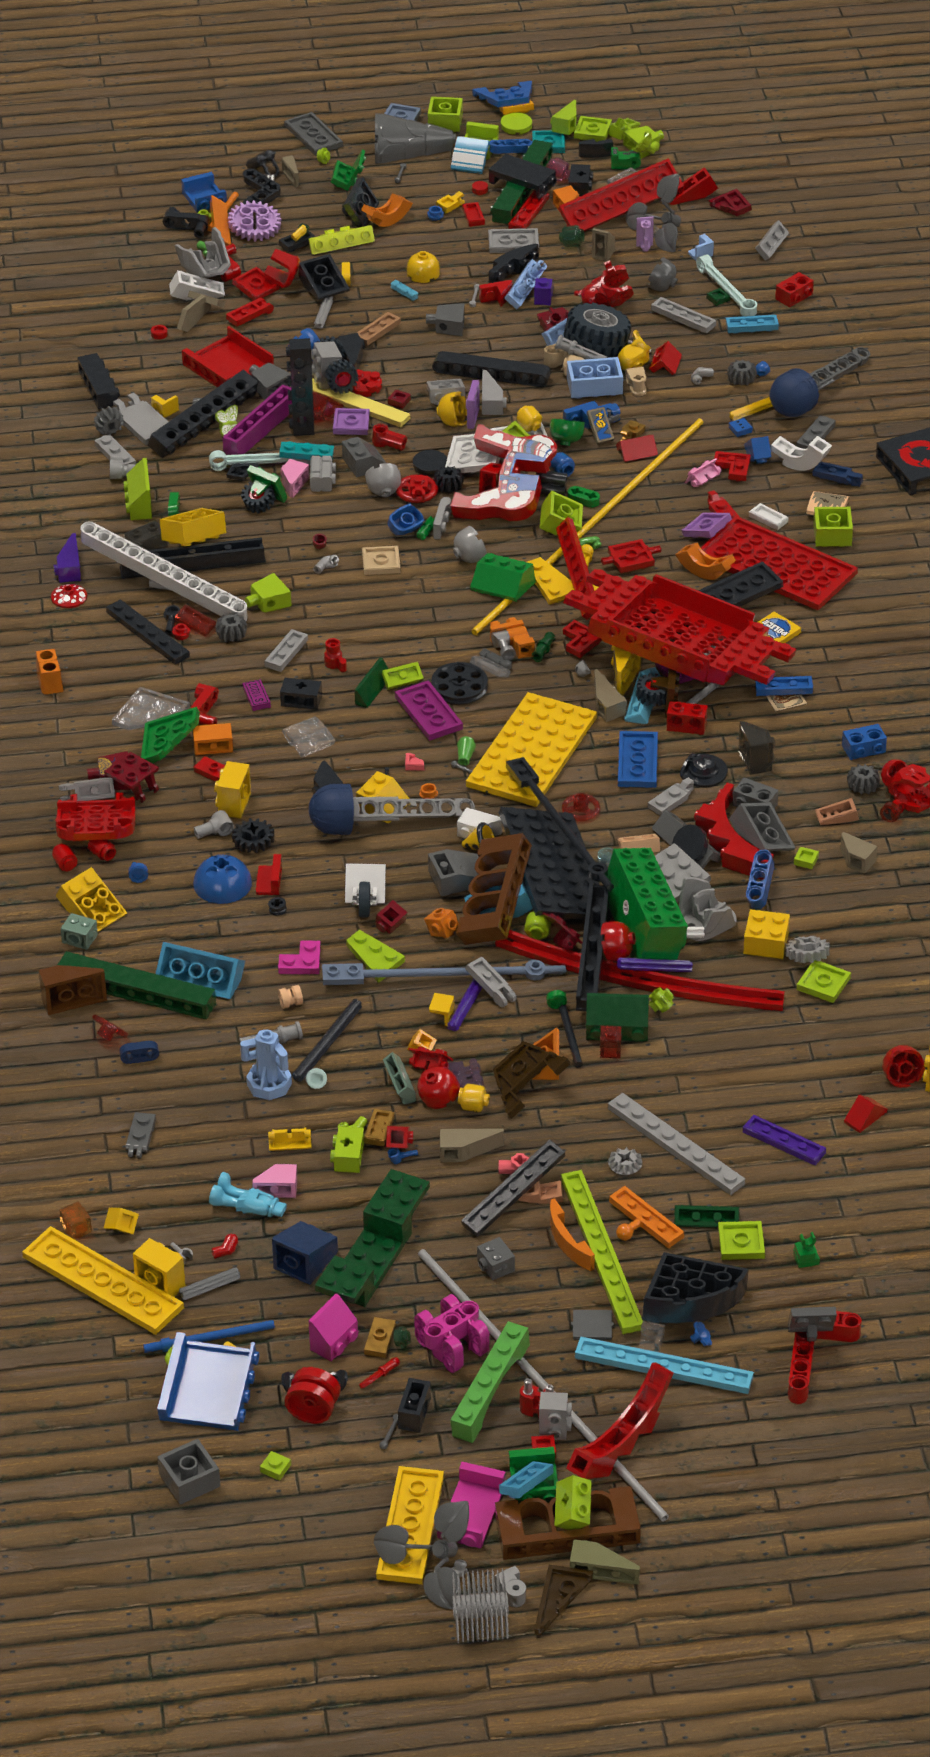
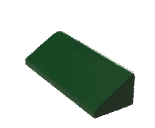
(370, 684)
(704, 1215)

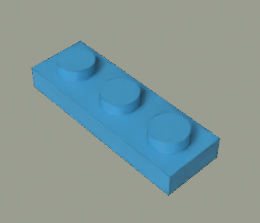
(752, 323)
(526, 1479)

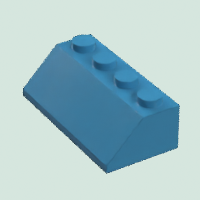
(201, 968)

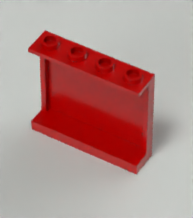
(226, 358)

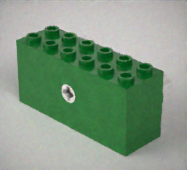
(647, 905)

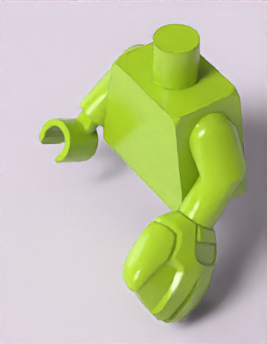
(640, 139)

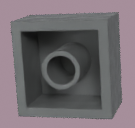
(189, 1471)

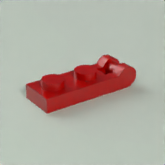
(249, 311)

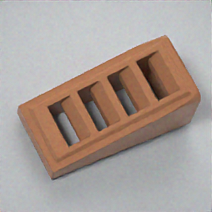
(844, 812)

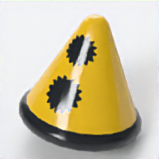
(474, 839)

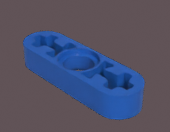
(509, 146)

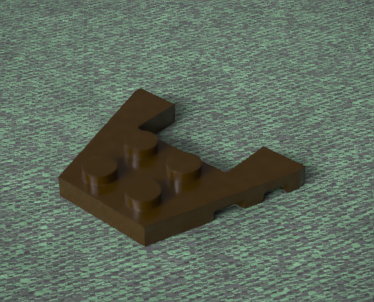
(520, 1068)

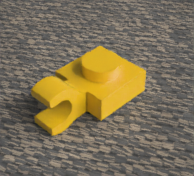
(450, 203)

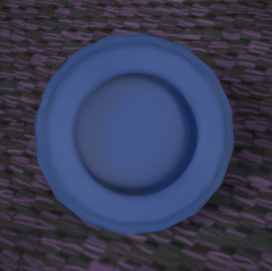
(138, 872)

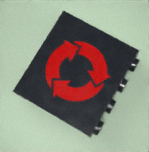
(907, 458)

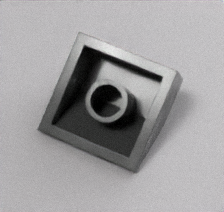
(360, 456)

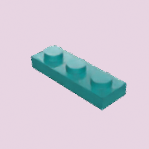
(304, 450)

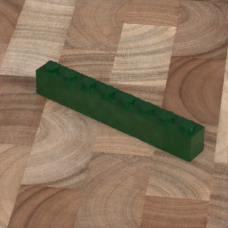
(515, 195)
(149, 987)

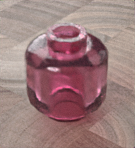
(561, 167)

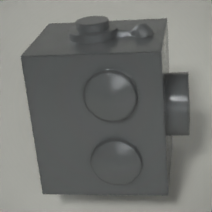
(495, 1258)

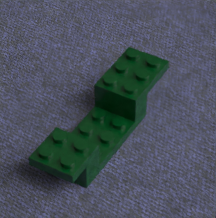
(385, 1232)

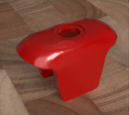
(281, 277)

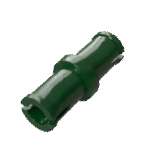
(543, 646)

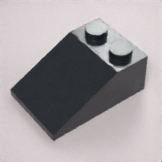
(322, 277)

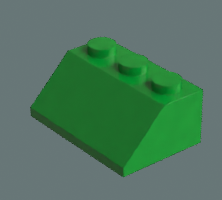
(502, 577)

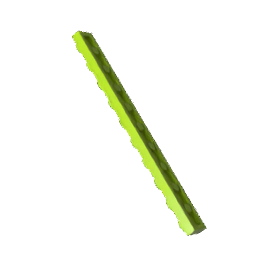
(605, 1257)

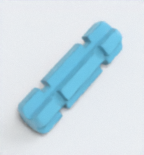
(404, 290)

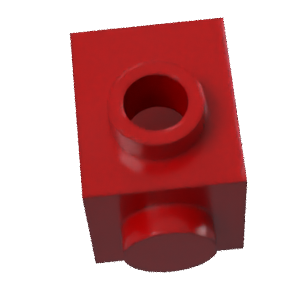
(399, 1136)

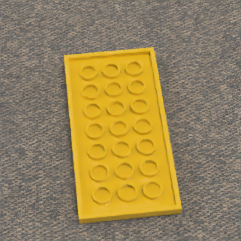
(543, 734)

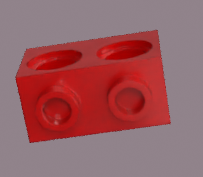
(794, 289)
(687, 718)

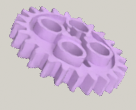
(241, 220)

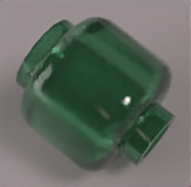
(572, 236)

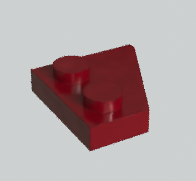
(731, 202)

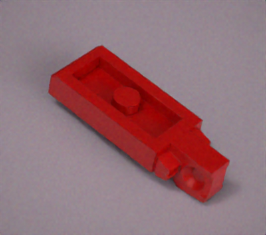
(719, 505)

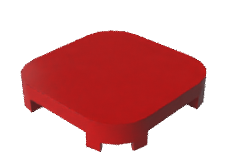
(95, 818)

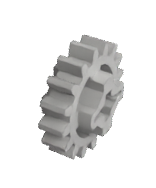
(807, 949)

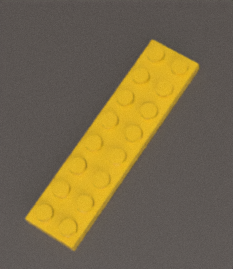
(103, 1280)

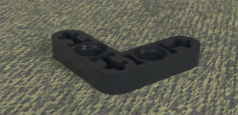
(269, 190)

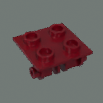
(565, 937)

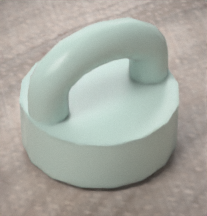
(316, 1078)

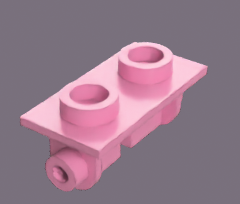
(707, 469)

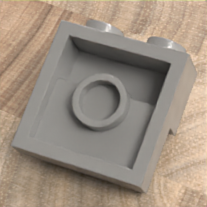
(439, 388)

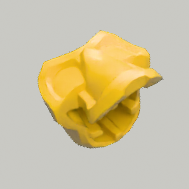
(634, 354)

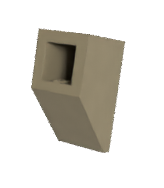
(858, 853)

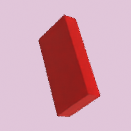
(473, 214)

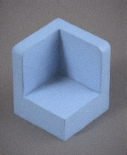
(705, 246)

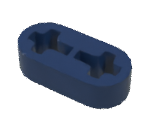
(139, 1052)

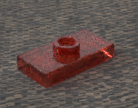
(195, 620)

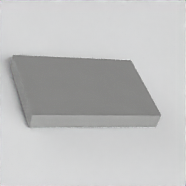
(509, 239)

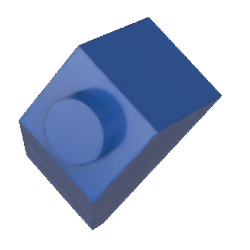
(759, 449)

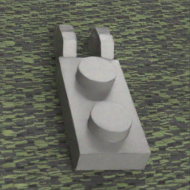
(442, 517)
(90, 789)
(491, 981)

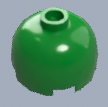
(566, 431)

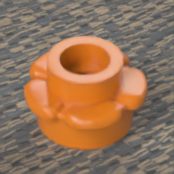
(428, 791)

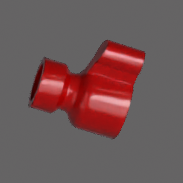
(333, 655)

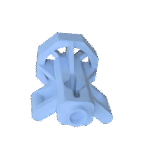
(270, 1074)

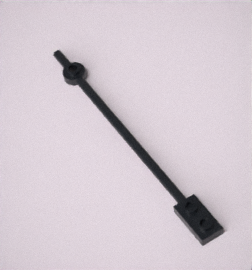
(527, 777)

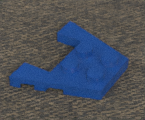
(501, 98)

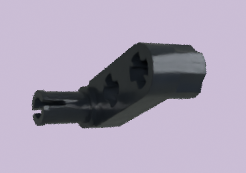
(175, 220)

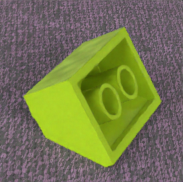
(138, 492)

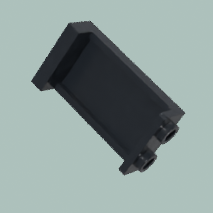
(523, 173)

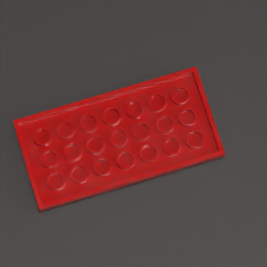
(806, 572)

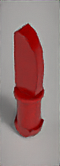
(382, 1371)

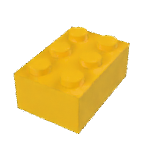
(193, 526)

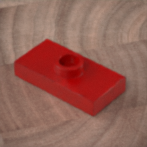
(209, 768)

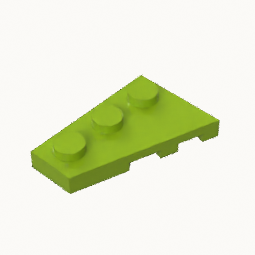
(374, 953)

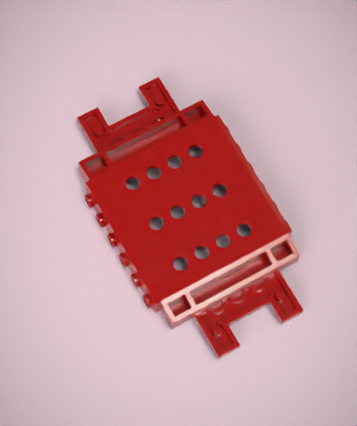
(622, 605)

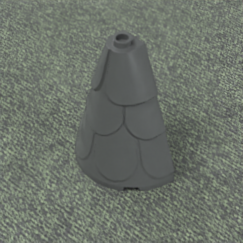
(407, 139)

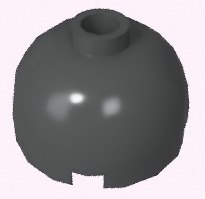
(663, 276)

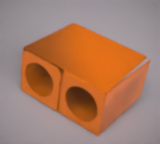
(49, 681)

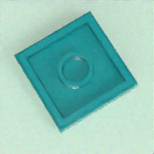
(548, 136)

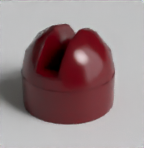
(319, 541)

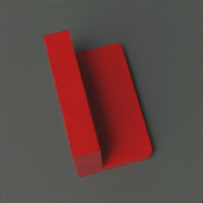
(667, 357)
(637, 448)
(269, 877)

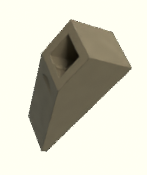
(608, 700)
(463, 1144)

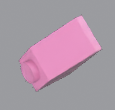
(294, 476)
(278, 1181)

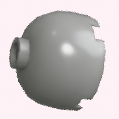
(383, 479)
(468, 546)

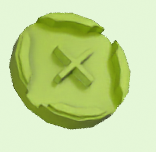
(516, 122)

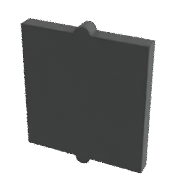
(592, 1324)

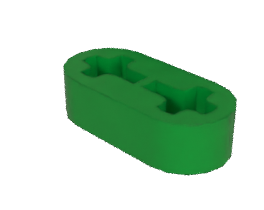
(584, 496)
(174, 503)

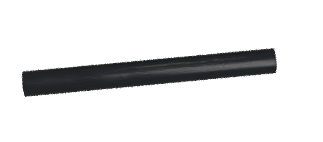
(570, 1036)

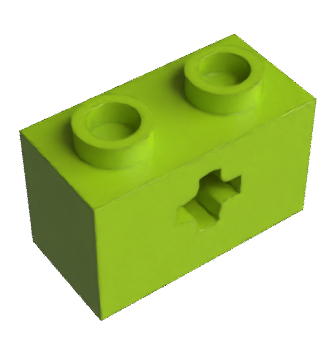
(348, 1149)
(573, 1503)

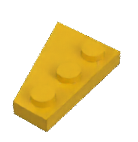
(550, 581)

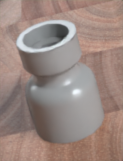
(117, 468)

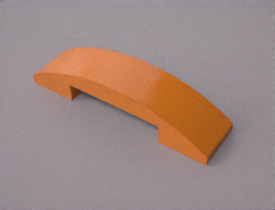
(577, 1252)

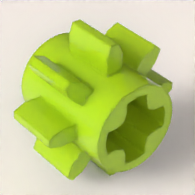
(661, 1000)

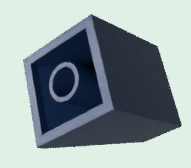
(303, 1251)

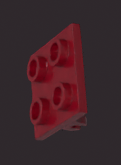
(131, 771)

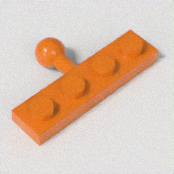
(645, 1217)

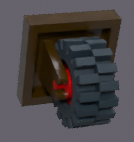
(658, 689)

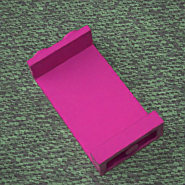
(481, 1489)

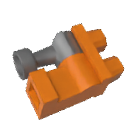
(514, 634)

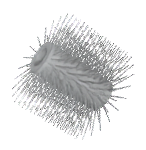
(480, 1605)

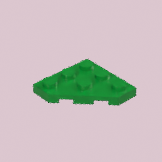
(167, 732)

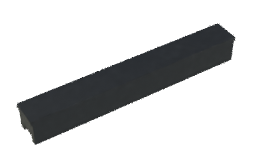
(208, 555)
(592, 947)

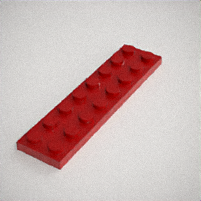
(616, 197)

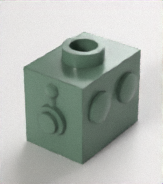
(79, 931)

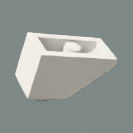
(471, 818)

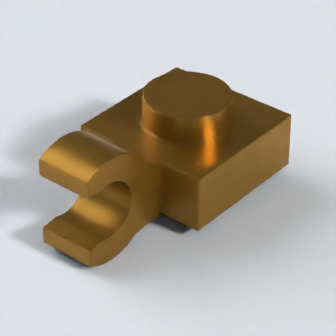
(632, 430)

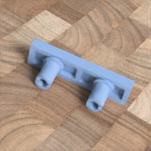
(525, 283)

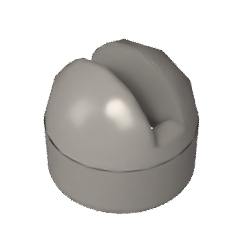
(582, 669)

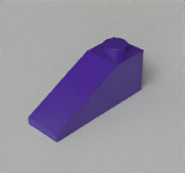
(68, 561)

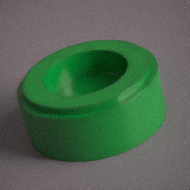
(556, 999)

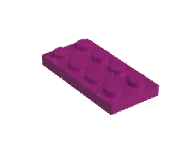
(428, 710)

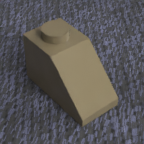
(602, 244)

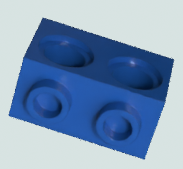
(864, 741)

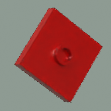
(255, 284)

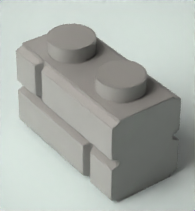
(322, 473)

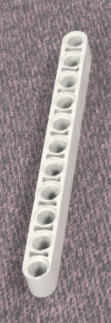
(161, 571)

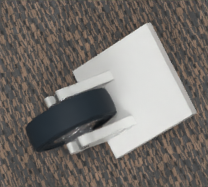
(365, 886)

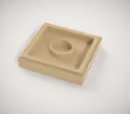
(381, 560)

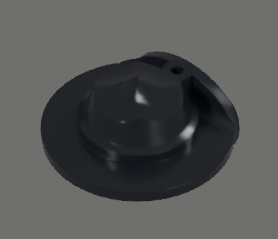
(704, 770)

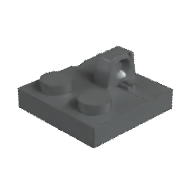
(811, 1320)

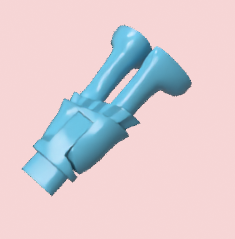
(247, 1201)

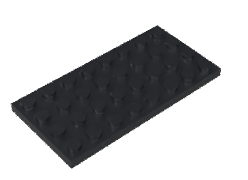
(555, 870)

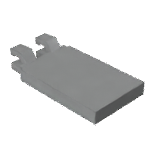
(140, 417)

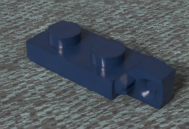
(837, 473)

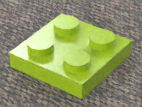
(592, 128)
(823, 981)
(741, 1240)

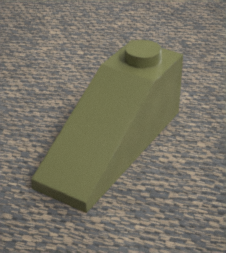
(603, 1562)

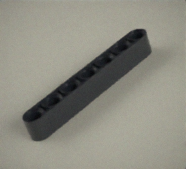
(500, 369)

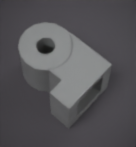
(514, 1586)

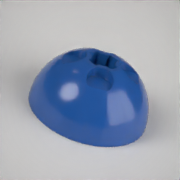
(222, 879)

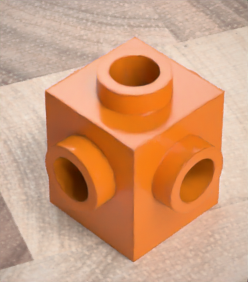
(441, 922)

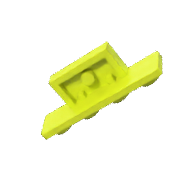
(341, 239)

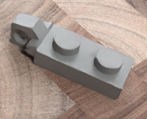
(672, 797)

